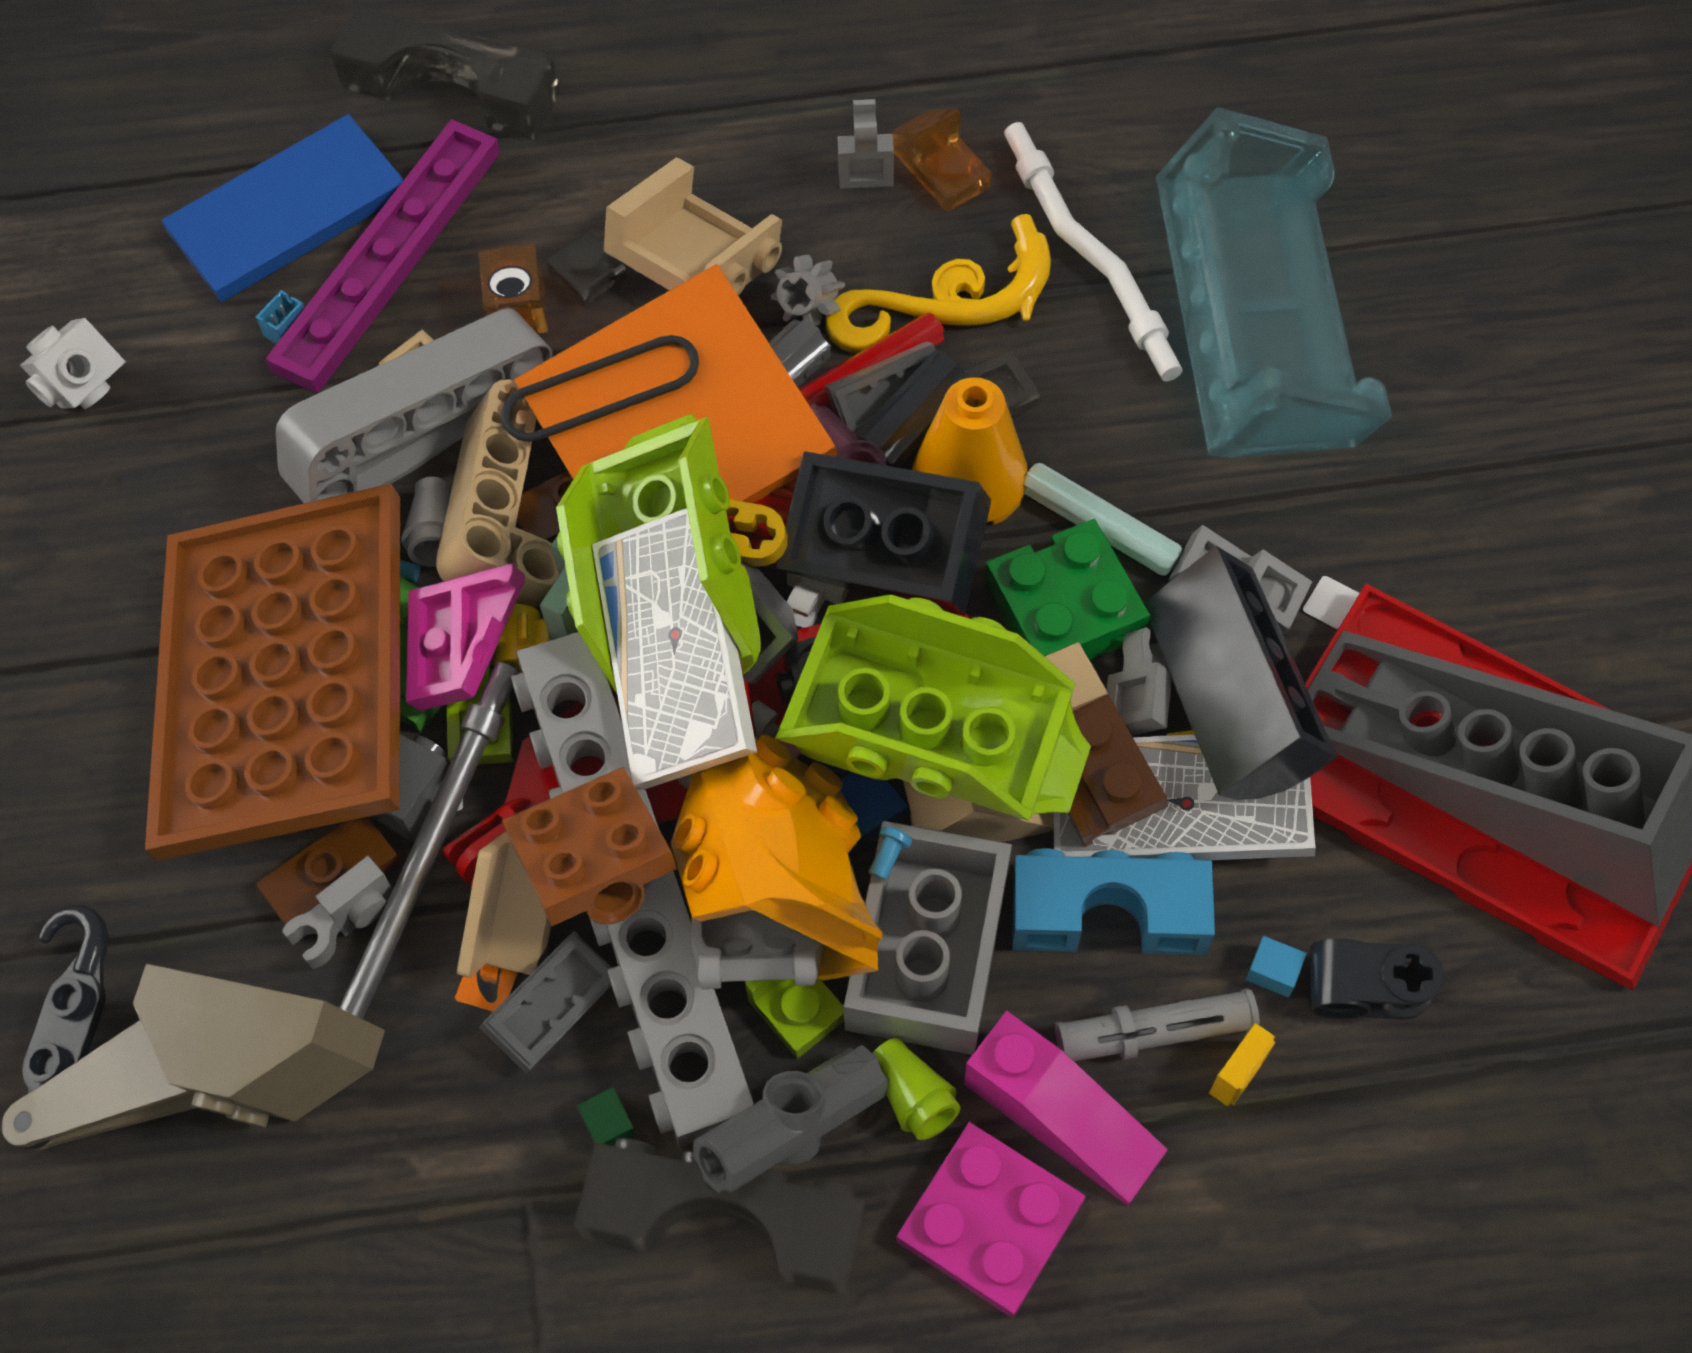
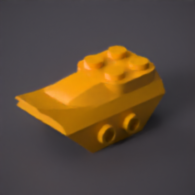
(778, 844)

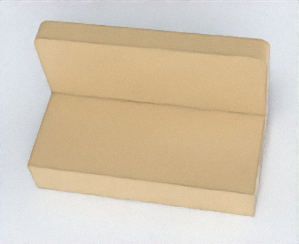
(503, 916)

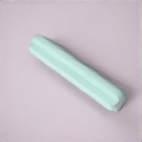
(1118, 527)

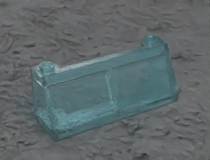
(1262, 291)

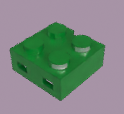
(1067, 593)

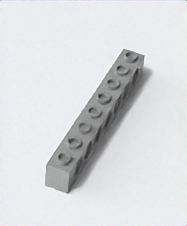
(568, 671)

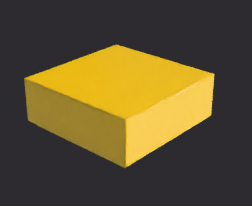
(1242, 1065)

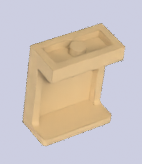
(677, 235)

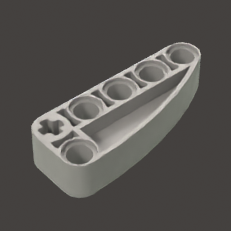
(402, 410)

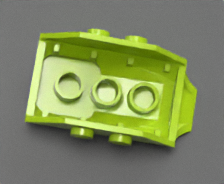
(645, 481)
(938, 705)

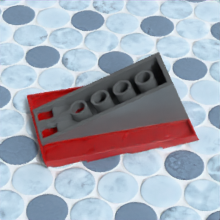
(1504, 785)

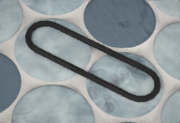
(590, 367)

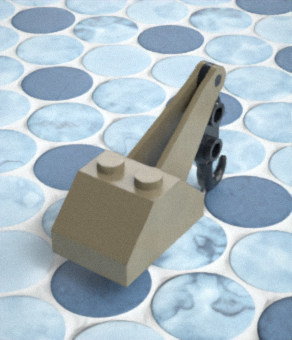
(194, 1047)

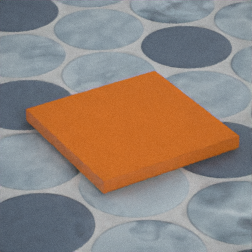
(751, 401)

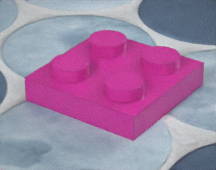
(990, 1219)

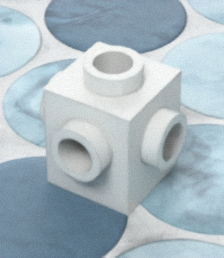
(90, 361)

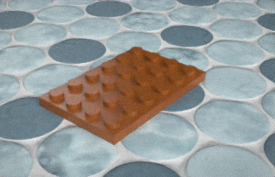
(278, 675)

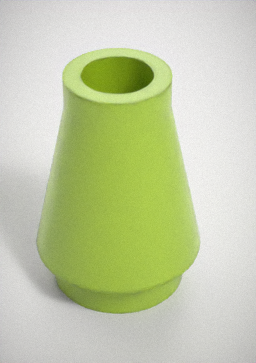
(916, 1093)

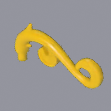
(952, 277)

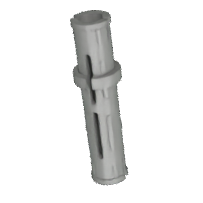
(1225, 1015)

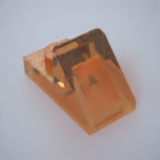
(939, 158)

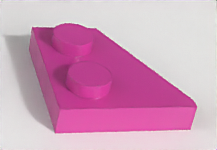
(456, 633)

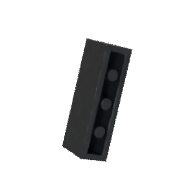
(1237, 679)

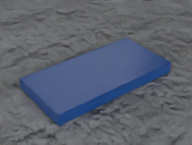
(283, 207)

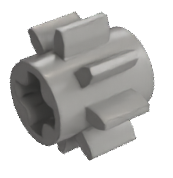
(793, 291)

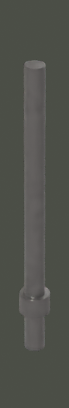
(480, 726)

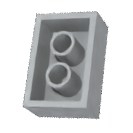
(936, 941)

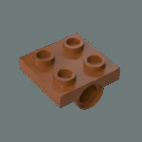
(591, 850)

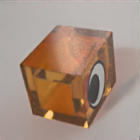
(514, 281)

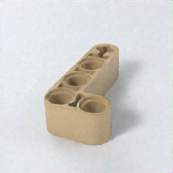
(486, 501)

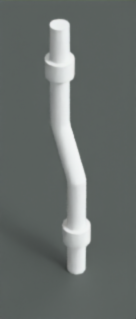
(1146, 324)

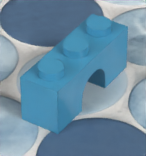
(1164, 894)

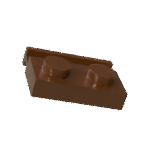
(1116, 779)

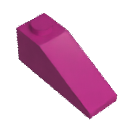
(1062, 1107)

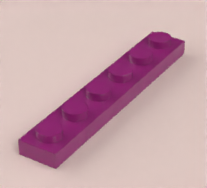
(383, 257)

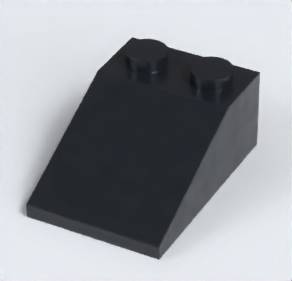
(885, 530)

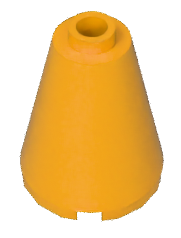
(977, 443)

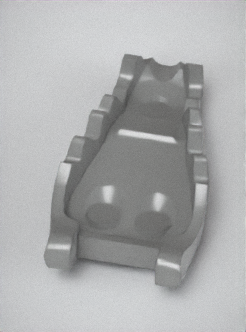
(752, 948)

